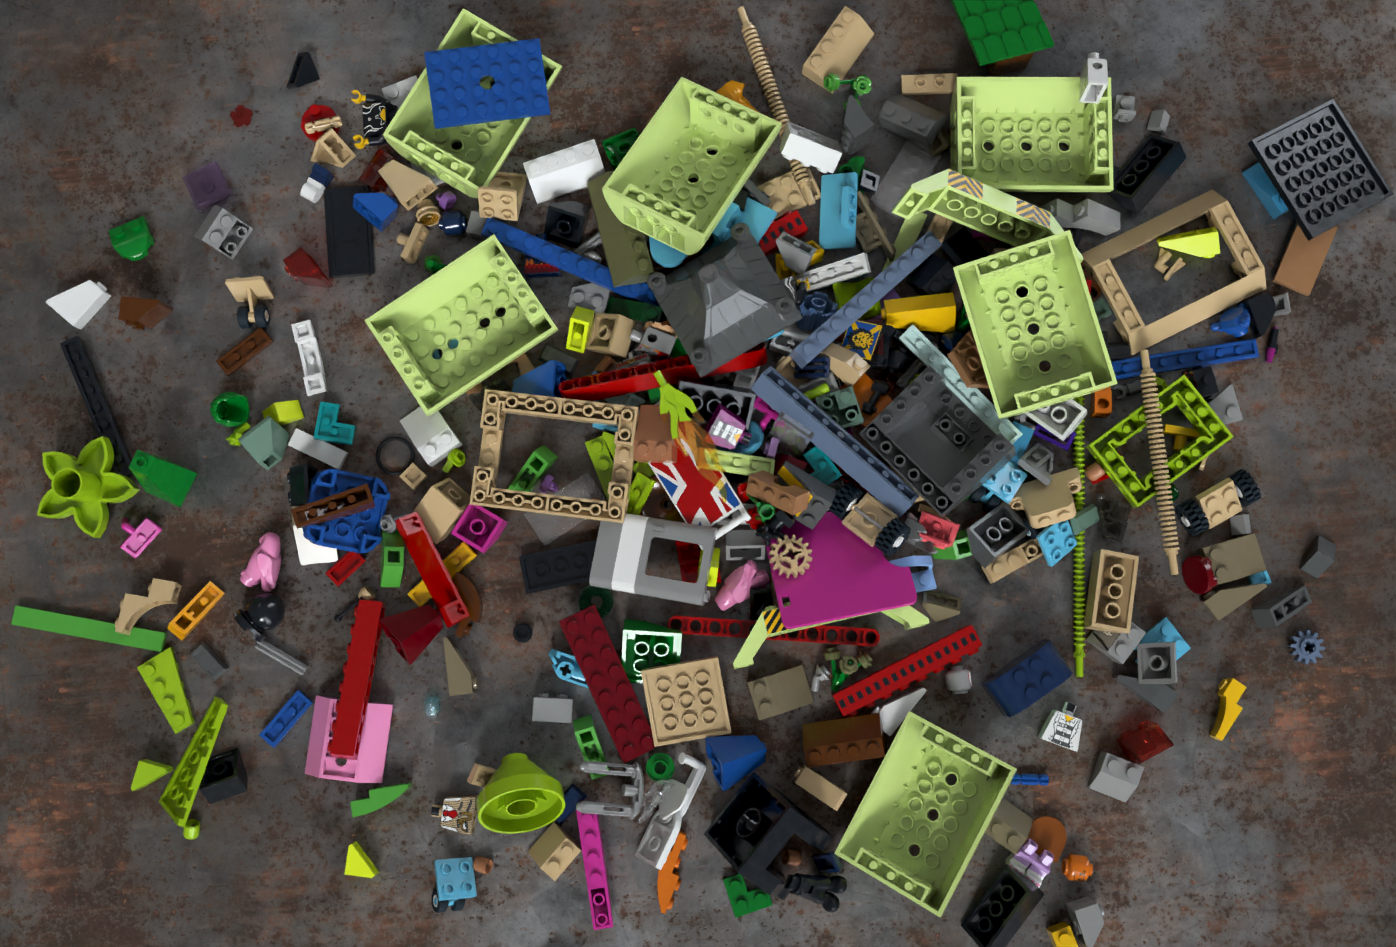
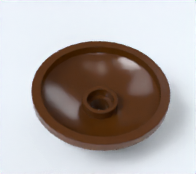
(656, 504)

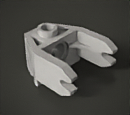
(914, 537)

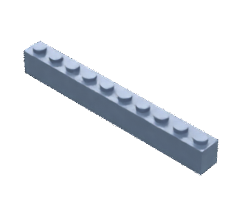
(865, 299)
(836, 442)

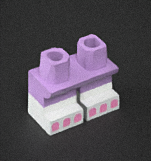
(1030, 863)

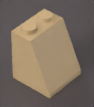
(442, 508)

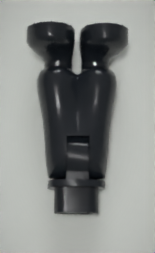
(815, 889)

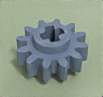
(1311, 651)

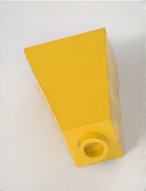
(925, 312)

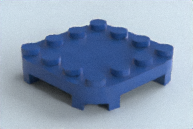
(353, 532)

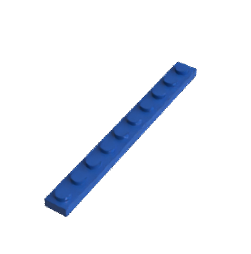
(564, 260)

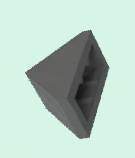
(1319, 557)

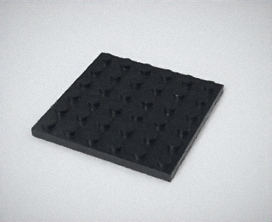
(1320, 169)

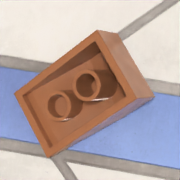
(653, 437)

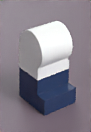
(316, 183)

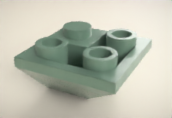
(841, 407)
(266, 442)

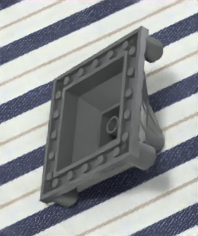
(724, 301)

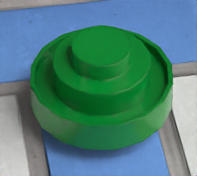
(660, 767)

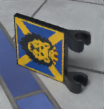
(864, 339)

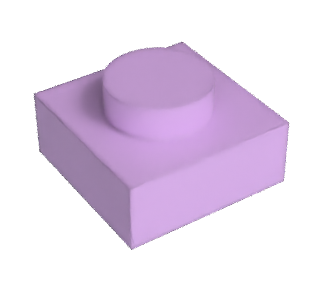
(771, 448)

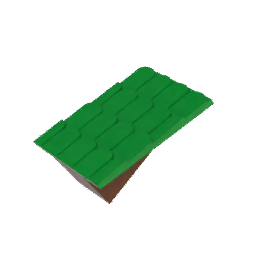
(1003, 32)

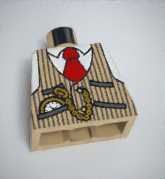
(457, 813)

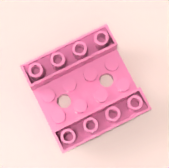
(373, 745)

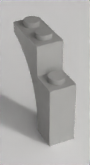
(1085, 215)

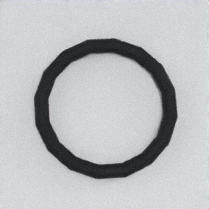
(394, 439)

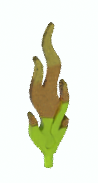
(683, 427)

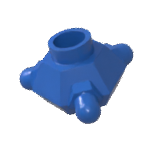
(1233, 321)

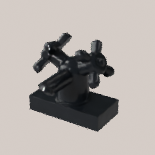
(773, 526)

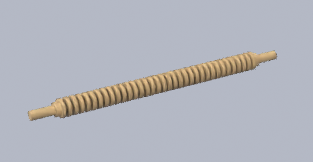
(772, 96)
(1147, 374)

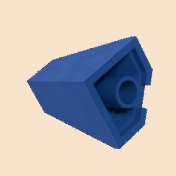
(542, 380)
(734, 757)

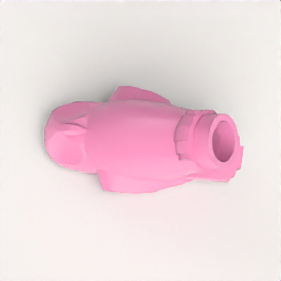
(264, 563)
(738, 585)

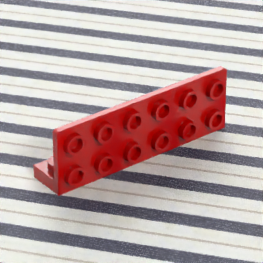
(432, 569)

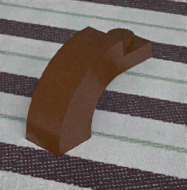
(472, 599)

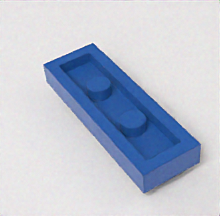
(286, 718)

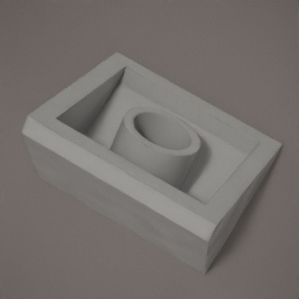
(1157, 663)

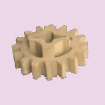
(798, 554)

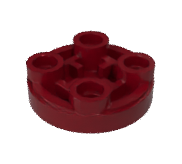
(1198, 574)

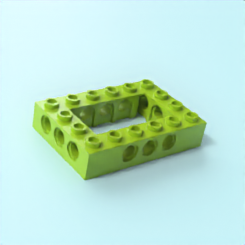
(1197, 411)

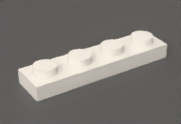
(836, 272)

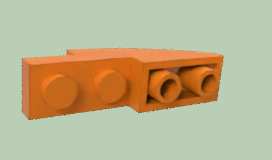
(667, 878)

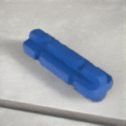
(1030, 779)

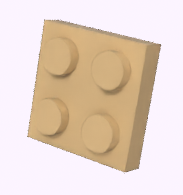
(783, 194)

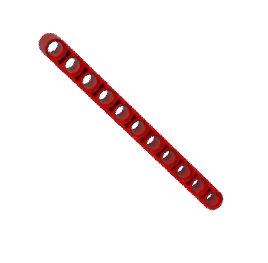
(642, 376)
(801, 636)

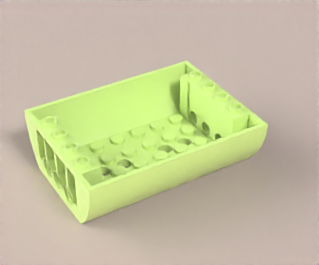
(451, 308)

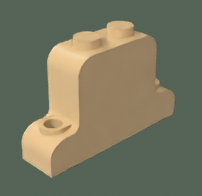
(1049, 503)

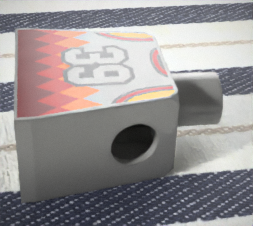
(653, 342)

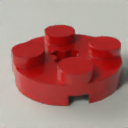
(315, 113)

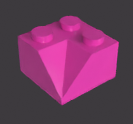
(479, 527)

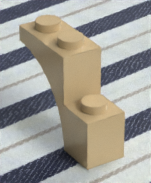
(134, 606)

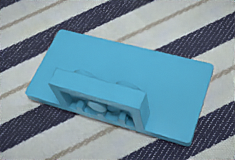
(838, 211)
(755, 216)

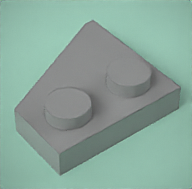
(589, 297)
(1227, 406)

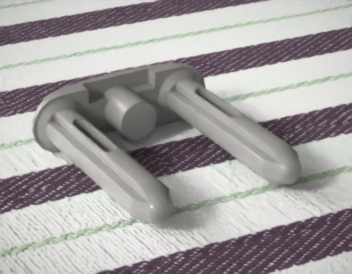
(634, 791)

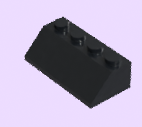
(1146, 172)
(708, 394)
(1002, 909)

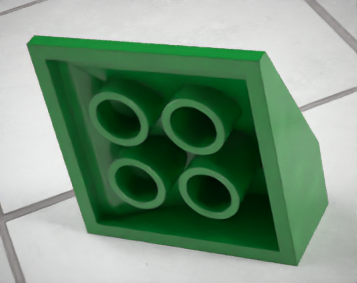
(647, 647)

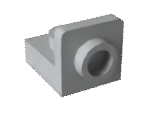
(1124, 108)

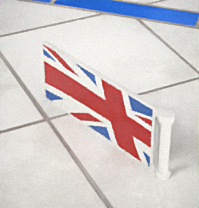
(696, 496)

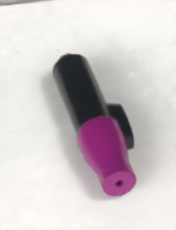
(1272, 345)

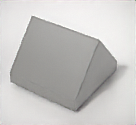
(1158, 121)
(1282, 304)
(1240, 524)

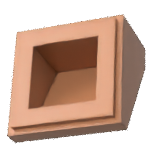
(606, 364)

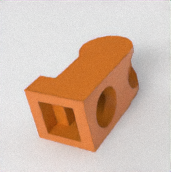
(1101, 403)

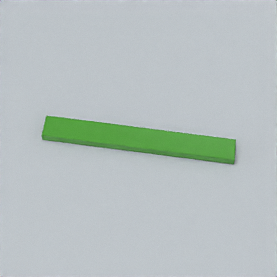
(87, 628)

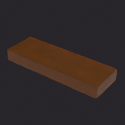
(244, 351)

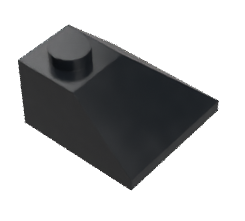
(567, 222)

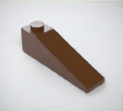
(334, 507)

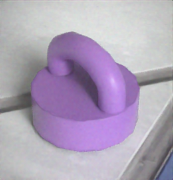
(446, 200)
(547, 484)

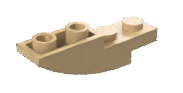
(1013, 560)

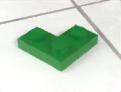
(741, 899)

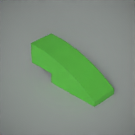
(378, 798)

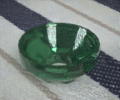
(591, 591)

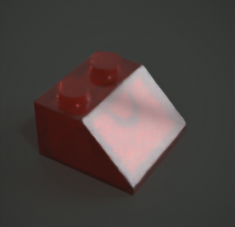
(305, 269)
(1144, 742)

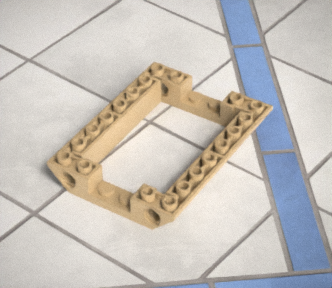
(1129, 323)
(485, 475)

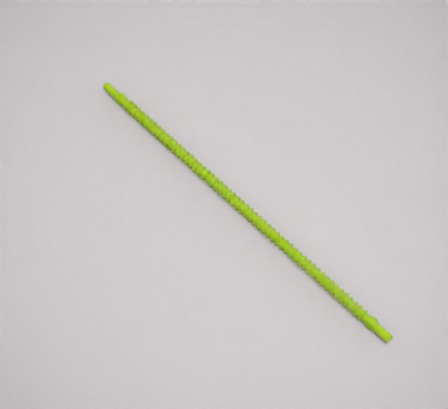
(1079, 651)

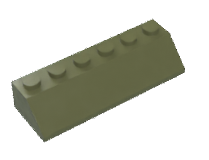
(623, 245)

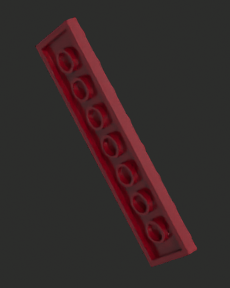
(608, 683)

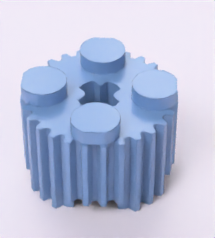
(815, 311)

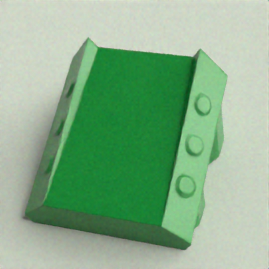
(619, 145)

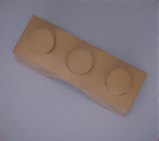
(787, 498)

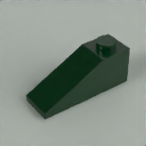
(634, 310)

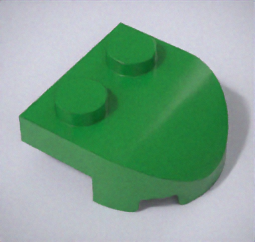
(132, 239)

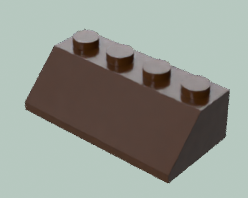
(843, 740)

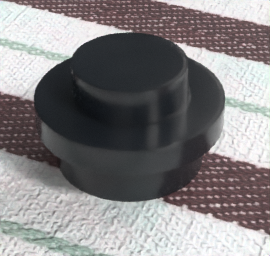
(522, 633)

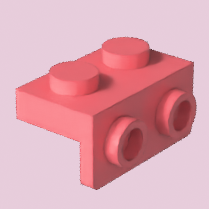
(939, 530)

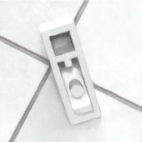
(895, 711)

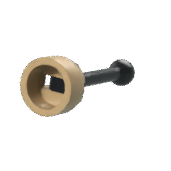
(364, 594)

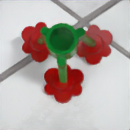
(760, 513)

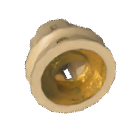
(427, 213)

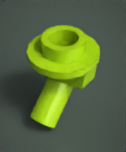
(237, 433)
(455, 457)

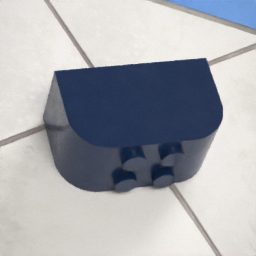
(1027, 678)

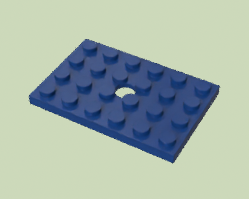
(456, 87)

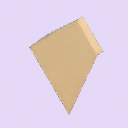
(332, 150)

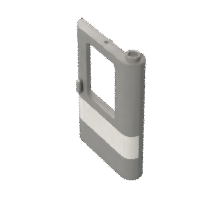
(624, 552)

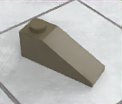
(1225, 600)
(459, 674)

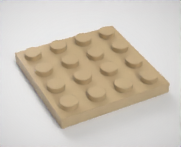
(686, 701)

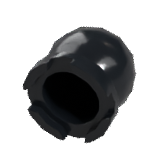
(262, 613)

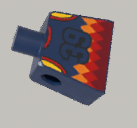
(538, 269)

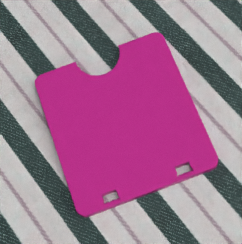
(842, 579)

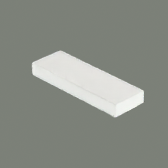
(318, 449)

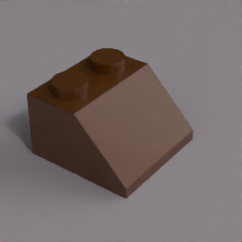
(142, 312)

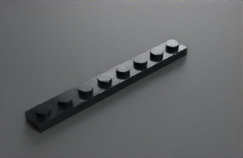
(96, 402)

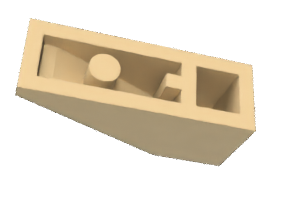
(845, 363)

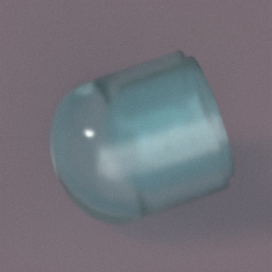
(432, 709)

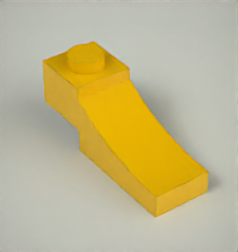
(1229, 692)

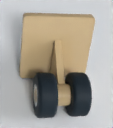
(251, 290)

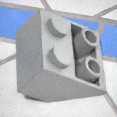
(223, 232)

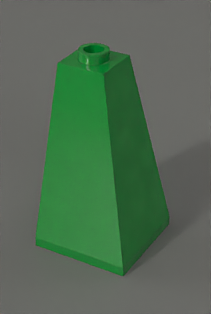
(162, 477)

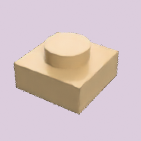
(413, 476)

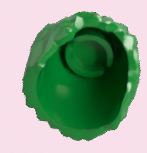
(230, 409)

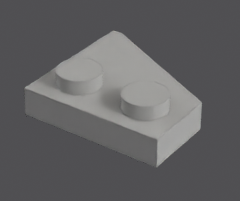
(1038, 463)

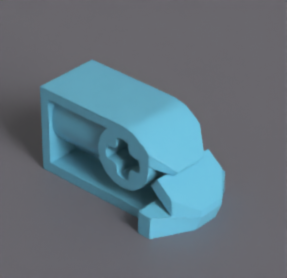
(561, 658)

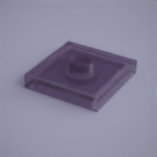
(207, 186)

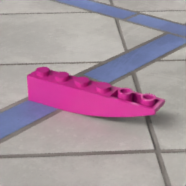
(595, 870)

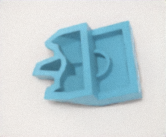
(1165, 632)

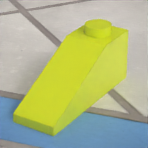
(1199, 242)

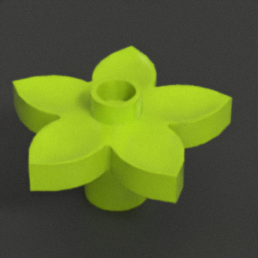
(84, 486)

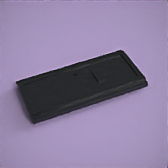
(347, 234)

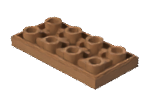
(1303, 260)

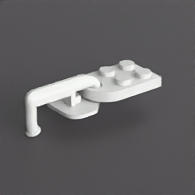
(667, 820)

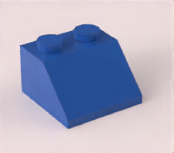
(376, 208)

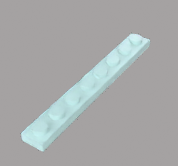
(971, 397)

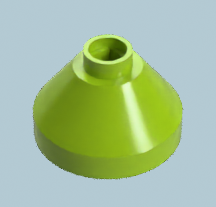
(519, 797)

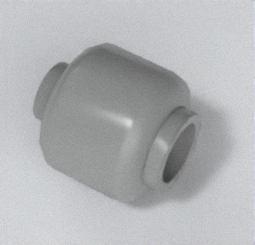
(958, 680)

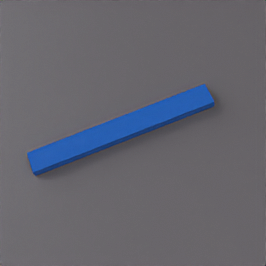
(1188, 358)

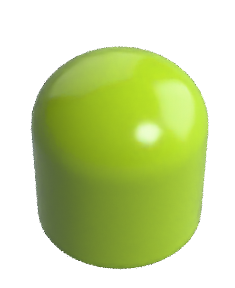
(191, 832)

